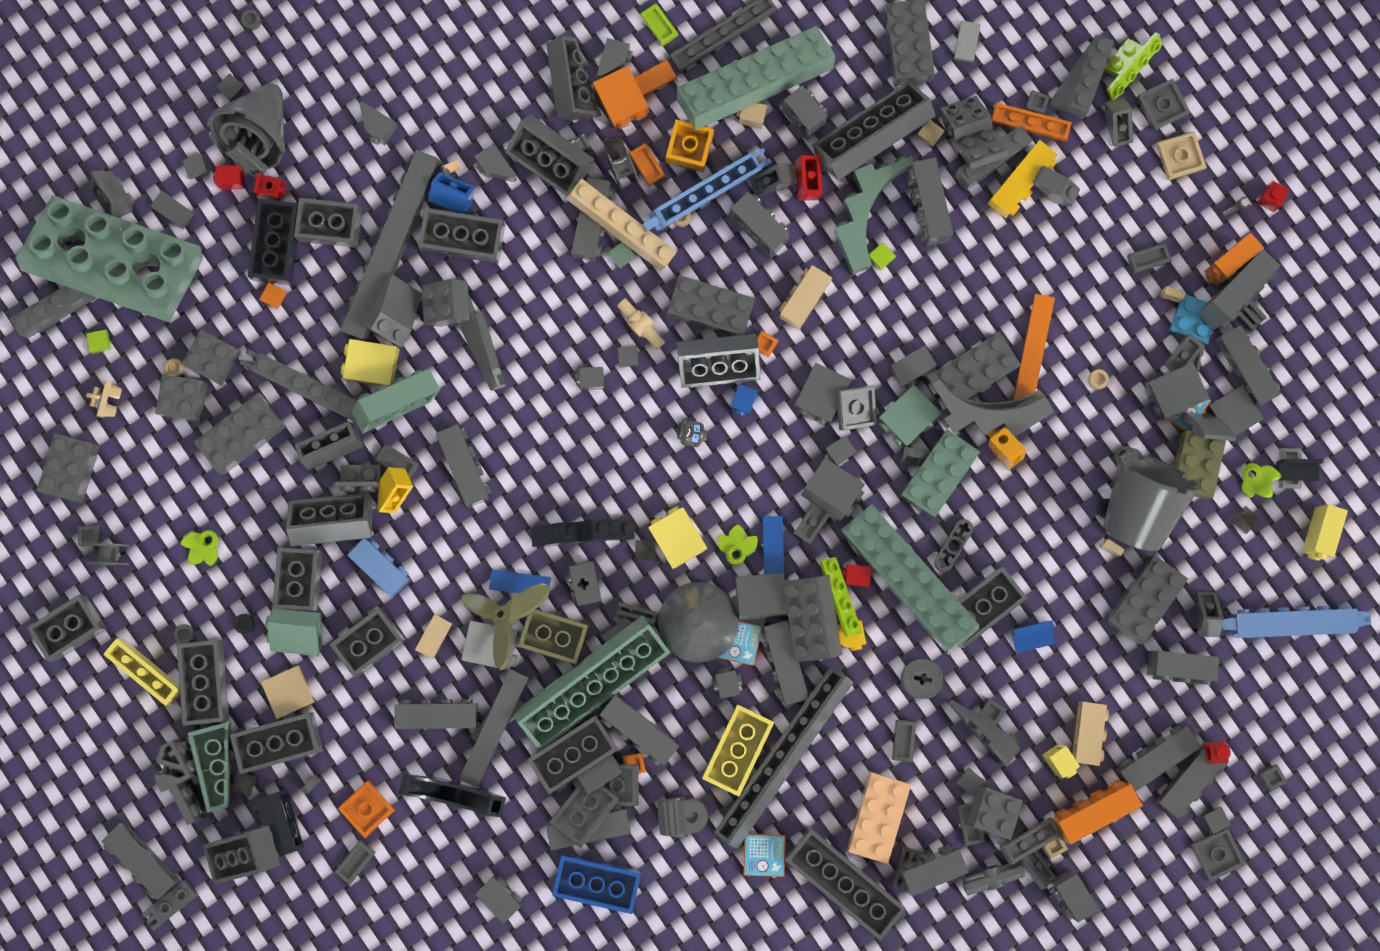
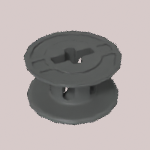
(622, 167)
(108, 554)
(930, 670)

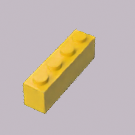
(1020, 181)

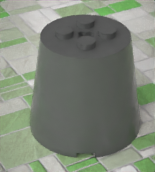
(1147, 501)

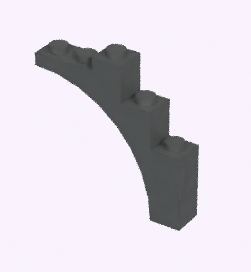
(984, 416)

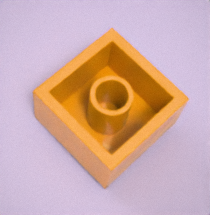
(689, 147)

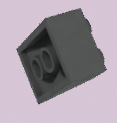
(393, 311)

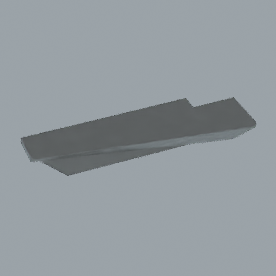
(481, 345)

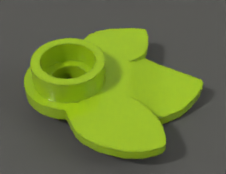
(1261, 482)
(737, 542)
(199, 549)

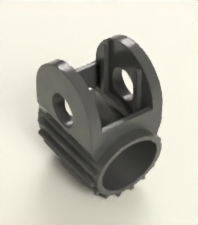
(673, 816)

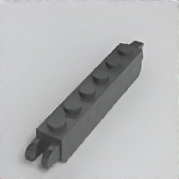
(301, 384)

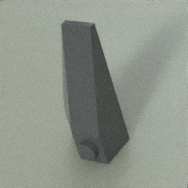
(997, 742)

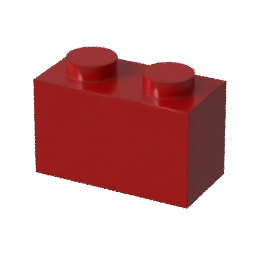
(809, 177)

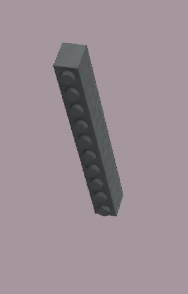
(392, 240)
(783, 757)

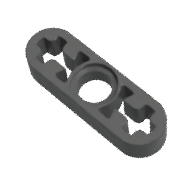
(956, 530)

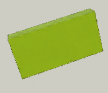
(659, 24)

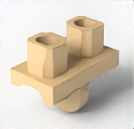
(108, 391)

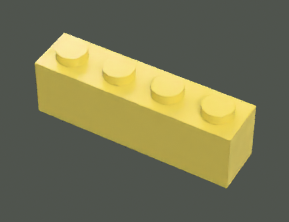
(143, 671)

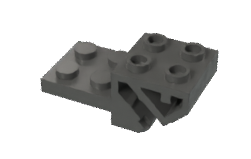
(973, 132)
(178, 756)

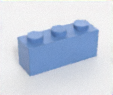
(379, 566)

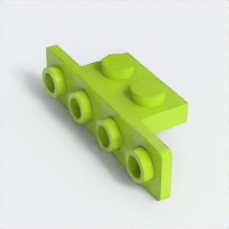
(1128, 62)
(843, 605)

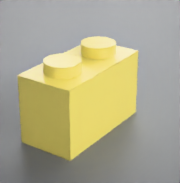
(1061, 761)

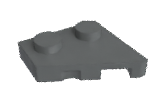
(1187, 352)

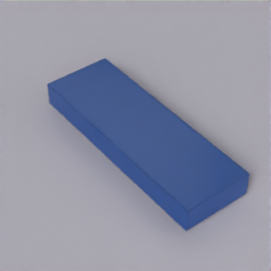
(773, 544)
(514, 582)

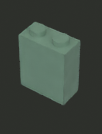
(908, 416)
(294, 632)

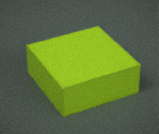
(882, 256)
(98, 341)

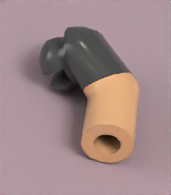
(450, 167)

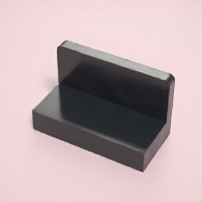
(1299, 469)

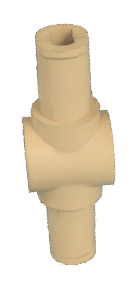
(641, 324)

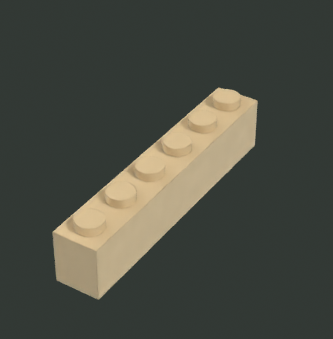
(621, 225)

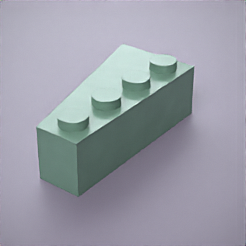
(213, 763)

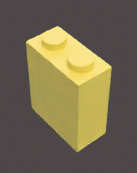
(370, 363)
(1324, 532)
(677, 537)

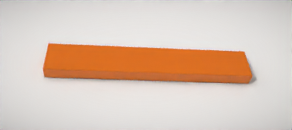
(1034, 346)

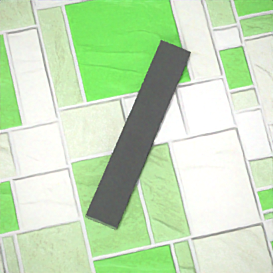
(722, 33)

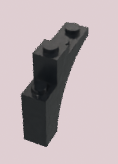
(582, 532)
(452, 793)

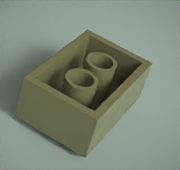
(1201, 461)
(553, 636)

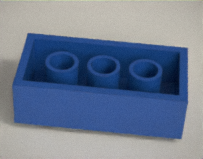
(596, 883)

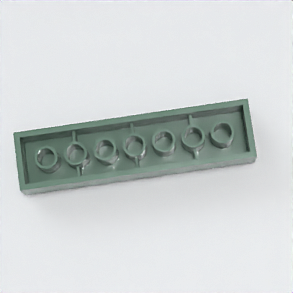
(755, 77)
(910, 579)
(591, 683)

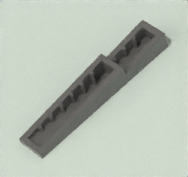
(494, 728)

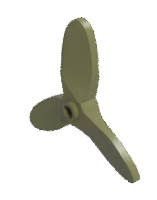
(505, 616)

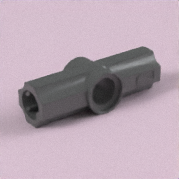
(992, 878)

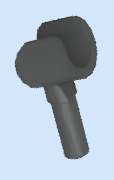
(1238, 206)

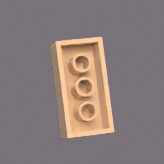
(878, 817)

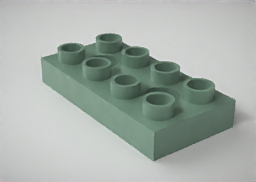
(110, 258)

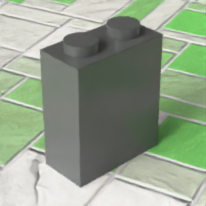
(1176, 391)
(819, 394)
(833, 490)
(761, 596)

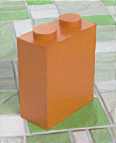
(621, 98)
(1233, 259)

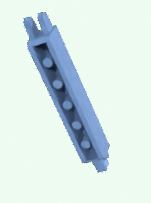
(705, 191)
(1296, 622)

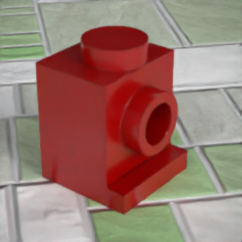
(261, 187)
(1216, 752)

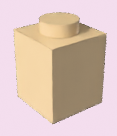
(753, 115)

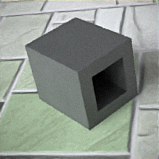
(590, 378)
(840, 451)

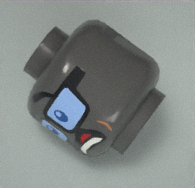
(691, 433)

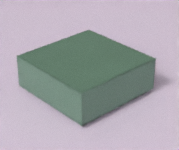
(621, 255)

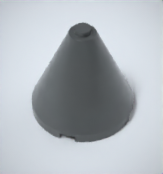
(253, 121)
(698, 622)

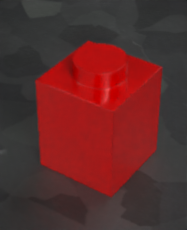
(229, 177)
(1273, 196)
(857, 575)

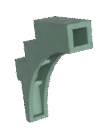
(852, 234)

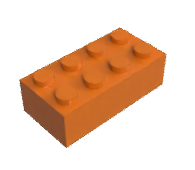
(1096, 811)

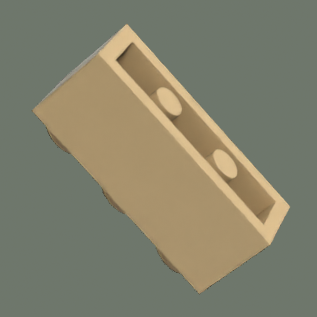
(804, 297)
(1090, 733)

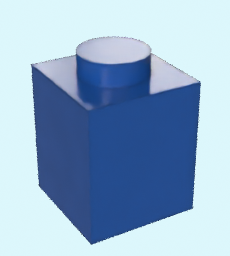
(743, 400)

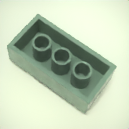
(395, 400)
(939, 474)

